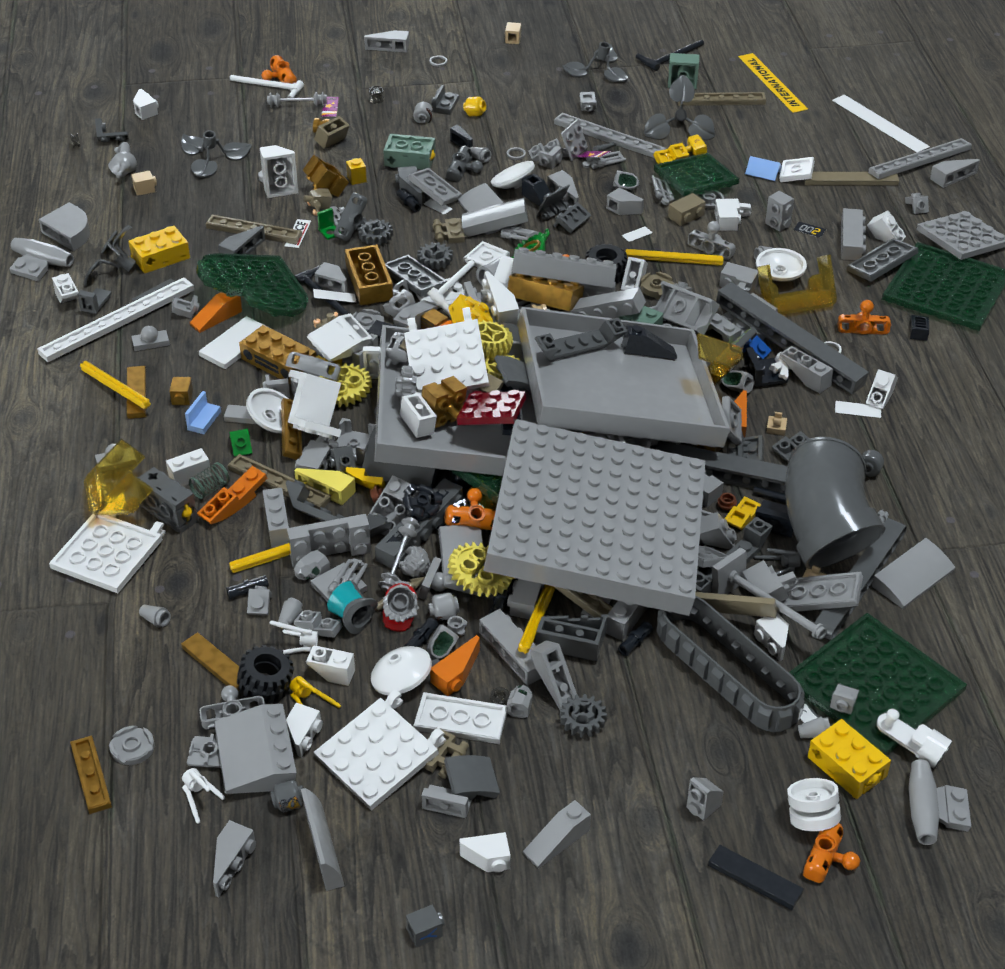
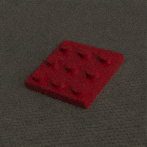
(491, 407)

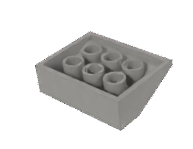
(255, 749)

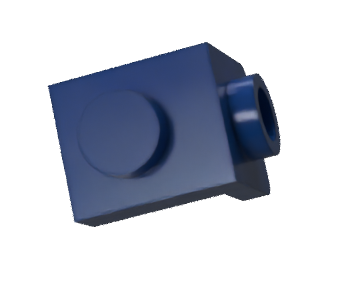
(759, 347)

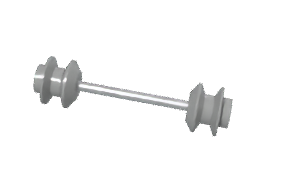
(276, 100)
(407, 531)

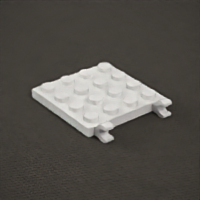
(447, 352)
(107, 551)
(378, 751)

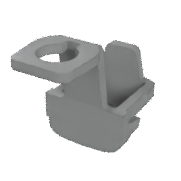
(403, 297)
(393, 349)

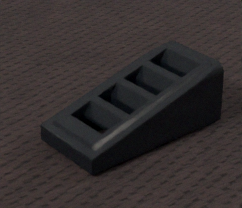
(460, 136)
(919, 327)

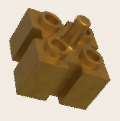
(325, 176)
(445, 399)

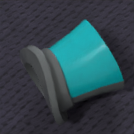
(352, 606)

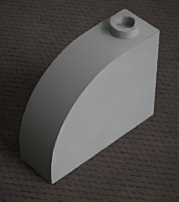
(66, 226)

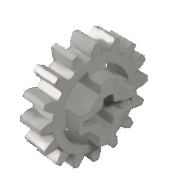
(405, 383)

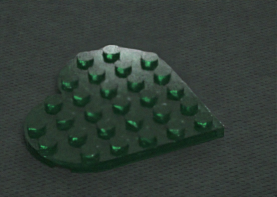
(259, 279)

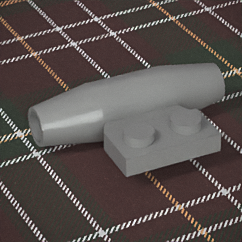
(37, 257)
(935, 805)

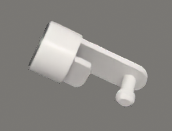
(923, 741)

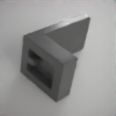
(105, 137)
(93, 301)

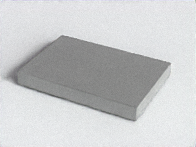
(434, 186)

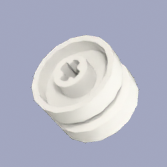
(814, 804)

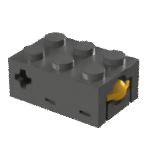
(169, 501)

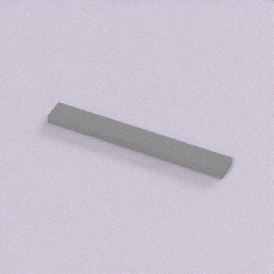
(610, 136)
(919, 158)

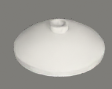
(513, 175)
(784, 263)
(265, 408)
(401, 670)

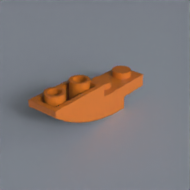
(231, 500)

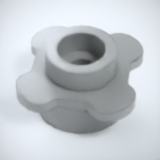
(457, 625)

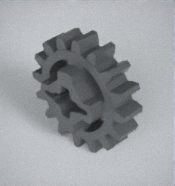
(375, 232)
(435, 255)
(583, 715)

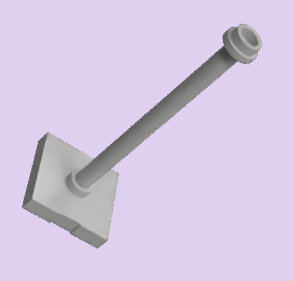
(728, 576)

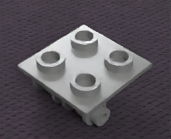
(573, 140)

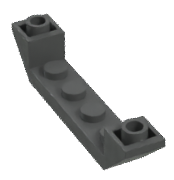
(581, 343)
(299, 495)
(753, 540)

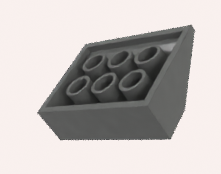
(408, 473)

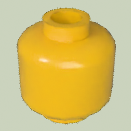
(474, 106)

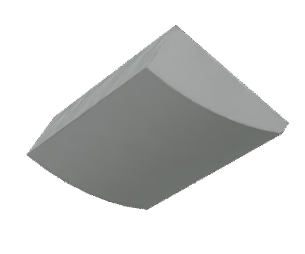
(480, 198)
(494, 217)
(450, 538)
(913, 573)
(322, 841)

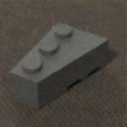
(576, 636)

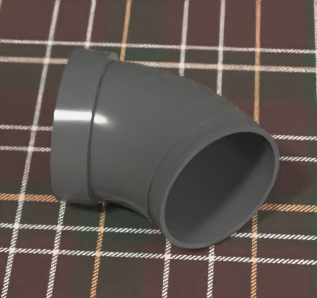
(829, 502)

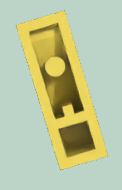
(331, 482)

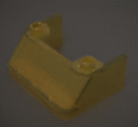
(819, 295)
(720, 354)
(112, 485)

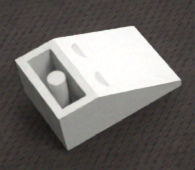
(499, 300)
(340, 338)

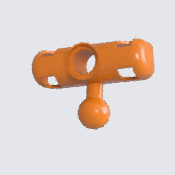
(280, 70)
(864, 322)
(484, 515)
(825, 852)

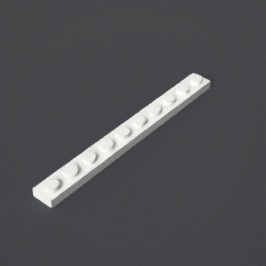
(115, 319)

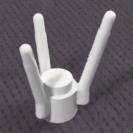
(307, 637)
(195, 782)

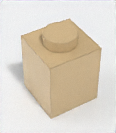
(513, 33)
(144, 182)

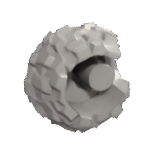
(415, 563)

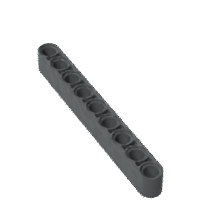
(869, 564)

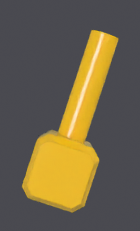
(696, 145)

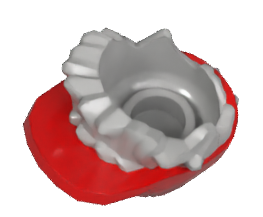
(399, 606)

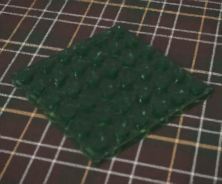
(947, 286)
(885, 672)

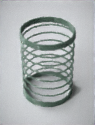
(202, 488)

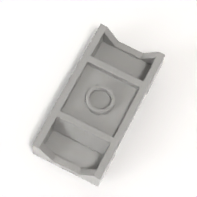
(686, 308)
(730, 326)
(330, 537)

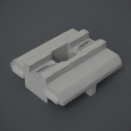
(198, 754)

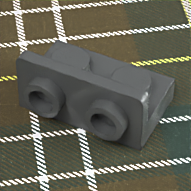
(444, 102)
(572, 217)

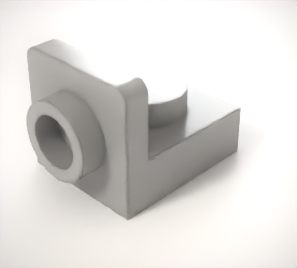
(279, 385)
(844, 699)

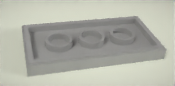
(825, 592)

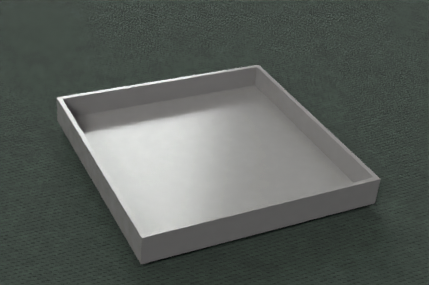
(620, 390)
(452, 445)
(598, 517)

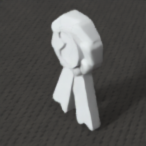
(781, 366)

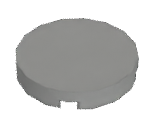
(368, 317)
(131, 745)

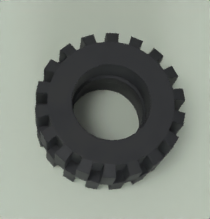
(611, 253)
(267, 661)

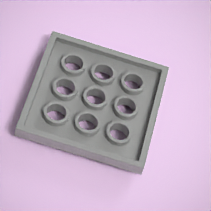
(962, 234)

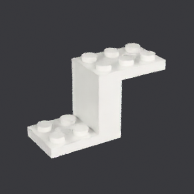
(314, 404)

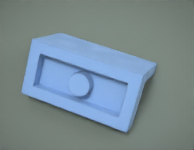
(763, 168)
(201, 414)

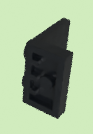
(760, 369)
(777, 516)

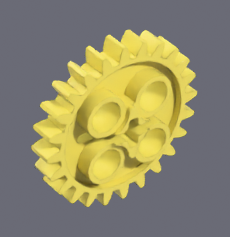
(354, 383)
(467, 562)

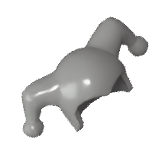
(123, 161)

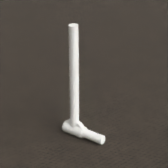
(295, 87)
(437, 295)

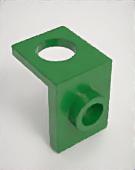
(326, 223)
(240, 442)

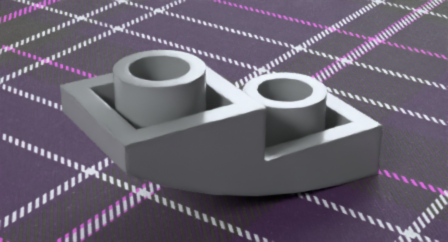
(534, 151)
(313, 621)

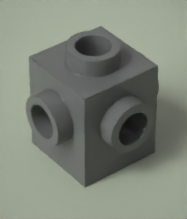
(338, 454)

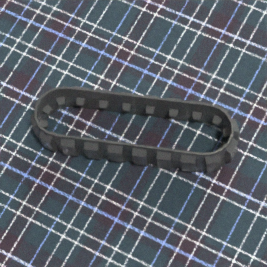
(760, 714)

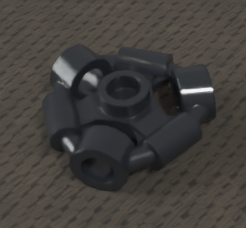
(422, 501)

